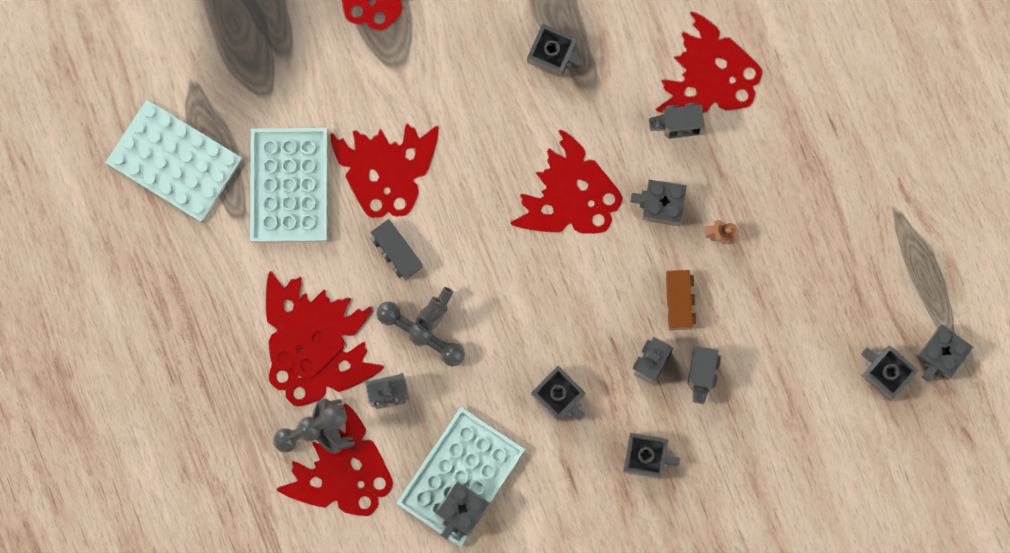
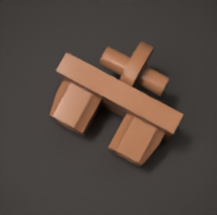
(721, 232)

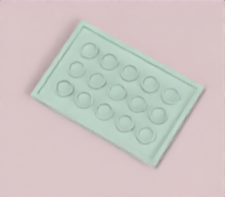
(174, 161)
(288, 185)
(464, 453)

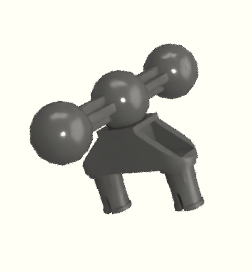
(422, 331)
(322, 427)

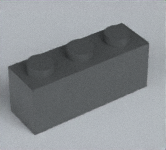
(396, 250)

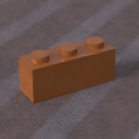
(680, 300)

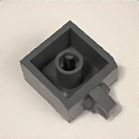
(560, 59)
(679, 121)
(652, 198)
(932, 353)
(653, 361)
(702, 372)
(876, 373)
(387, 391)
(571, 395)
(656, 448)
(450, 513)

